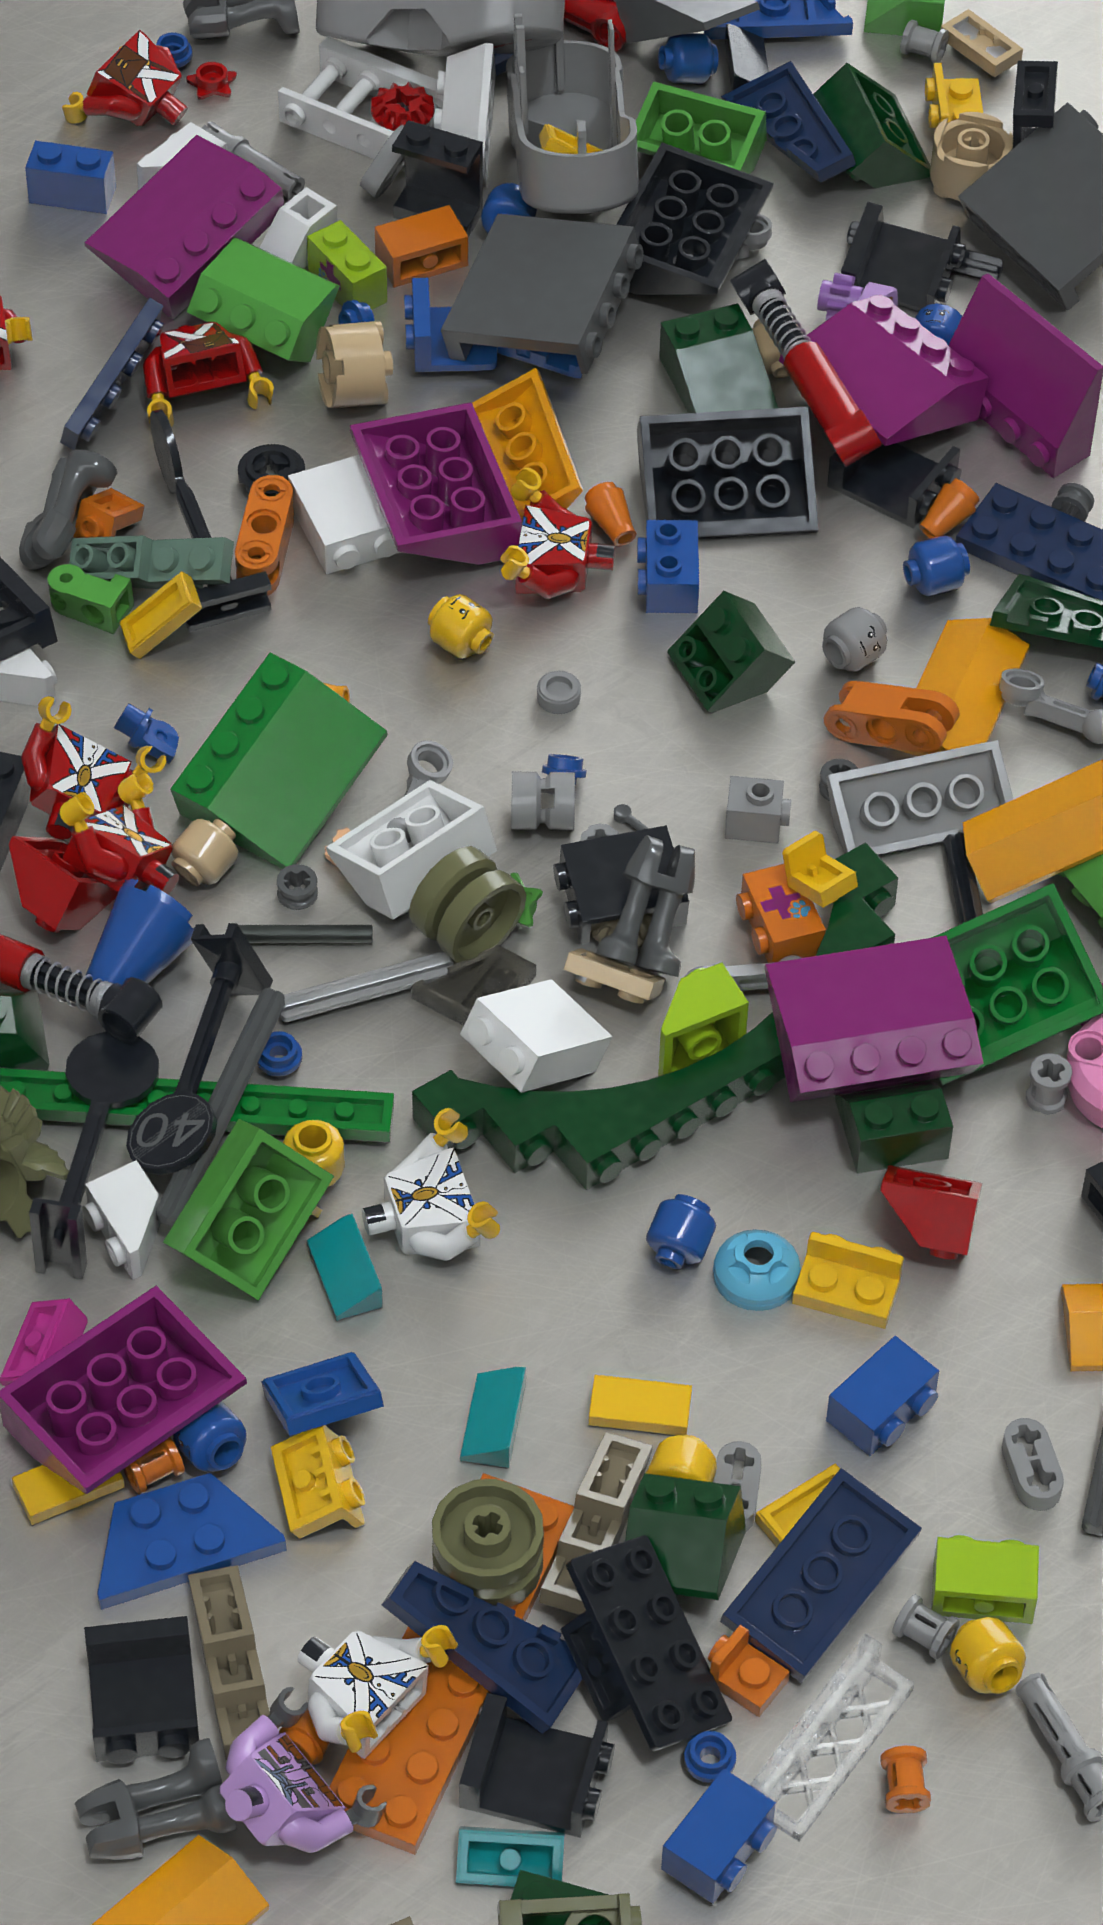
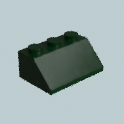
(873, 129)

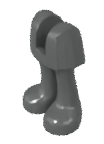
(216, 17)
(53, 530)
(642, 871)
(126, 1836)

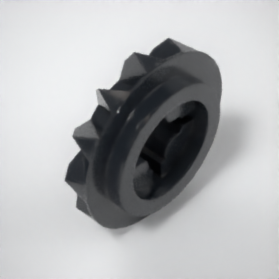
(280, 458)

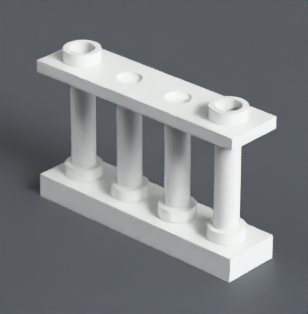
(365, 76)

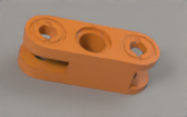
(265, 530)
(892, 716)

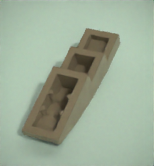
(597, 1515)
(228, 1651)

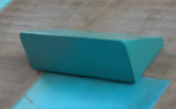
(345, 1269)
(494, 1417)
(498, 1855)

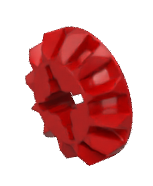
(392, 115)

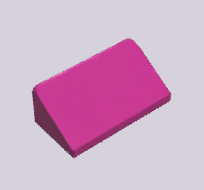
(44, 1332)

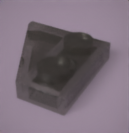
(487, 974)

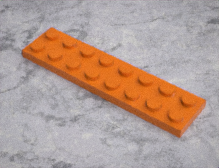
(426, 1746)

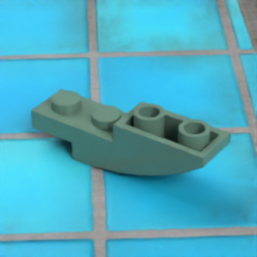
(154, 562)

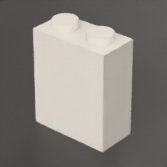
(341, 515)
(536, 1035)

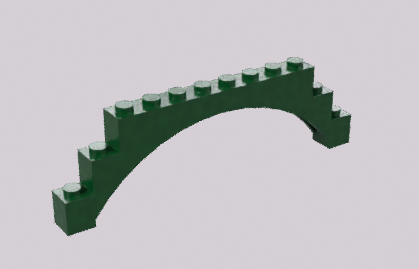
(617, 1126)

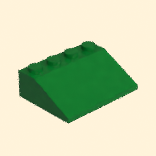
(278, 762)
(1024, 974)

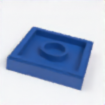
(322, 1393)

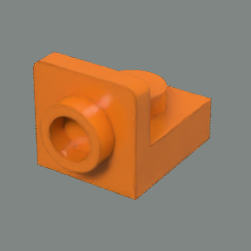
(106, 513)
(746, 1672)

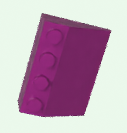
(185, 220)
(899, 370)
(1039, 382)
(439, 484)
(872, 1018)
(117, 1391)

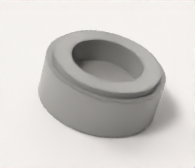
(558, 692)

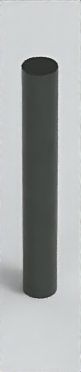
(308, 933)

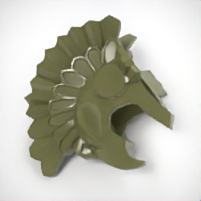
(22, 1159)

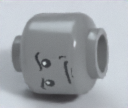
(854, 639)

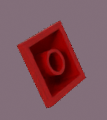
(53, 888)
(934, 1208)

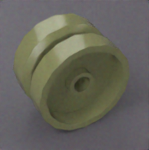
(467, 904)
(489, 1540)

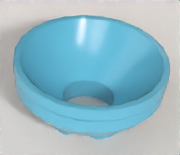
(756, 1285)

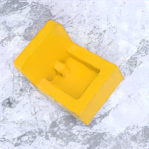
(816, 873)

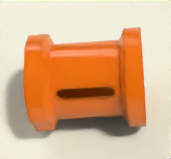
(154, 1465)
(905, 1779)

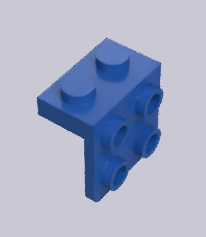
(427, 338)

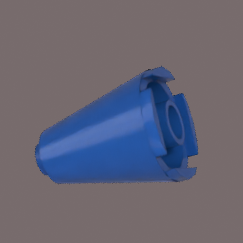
(140, 935)

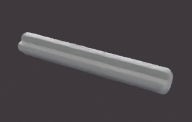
(364, 986)

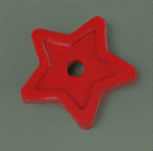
(212, 79)

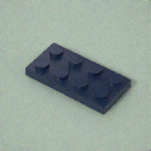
(1035, 541)
(821, 1574)

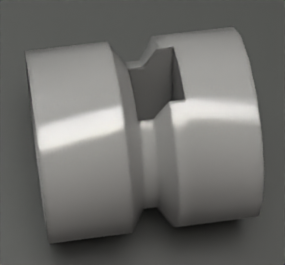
(526, 800)

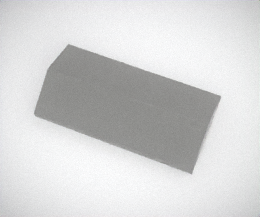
(917, 798)

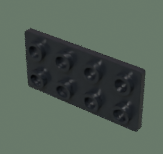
(640, 1647)

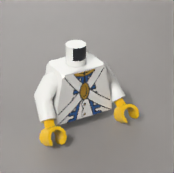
(430, 1199)
(369, 1683)

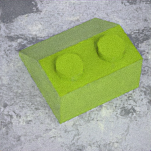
(702, 1018)

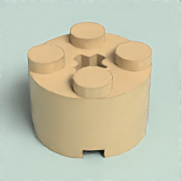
(966, 151)
(353, 364)

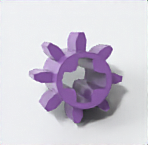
(838, 294)

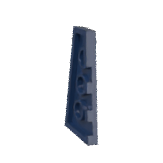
(796, 121)
(108, 383)
(493, 1645)

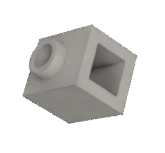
(756, 809)

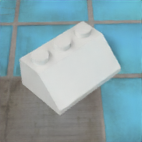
(468, 97)
(387, 867)

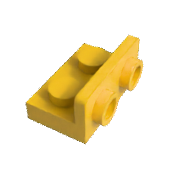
(950, 96)
(848, 1279)
(317, 1481)

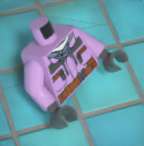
(282, 1793)

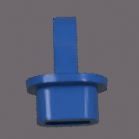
(148, 731)

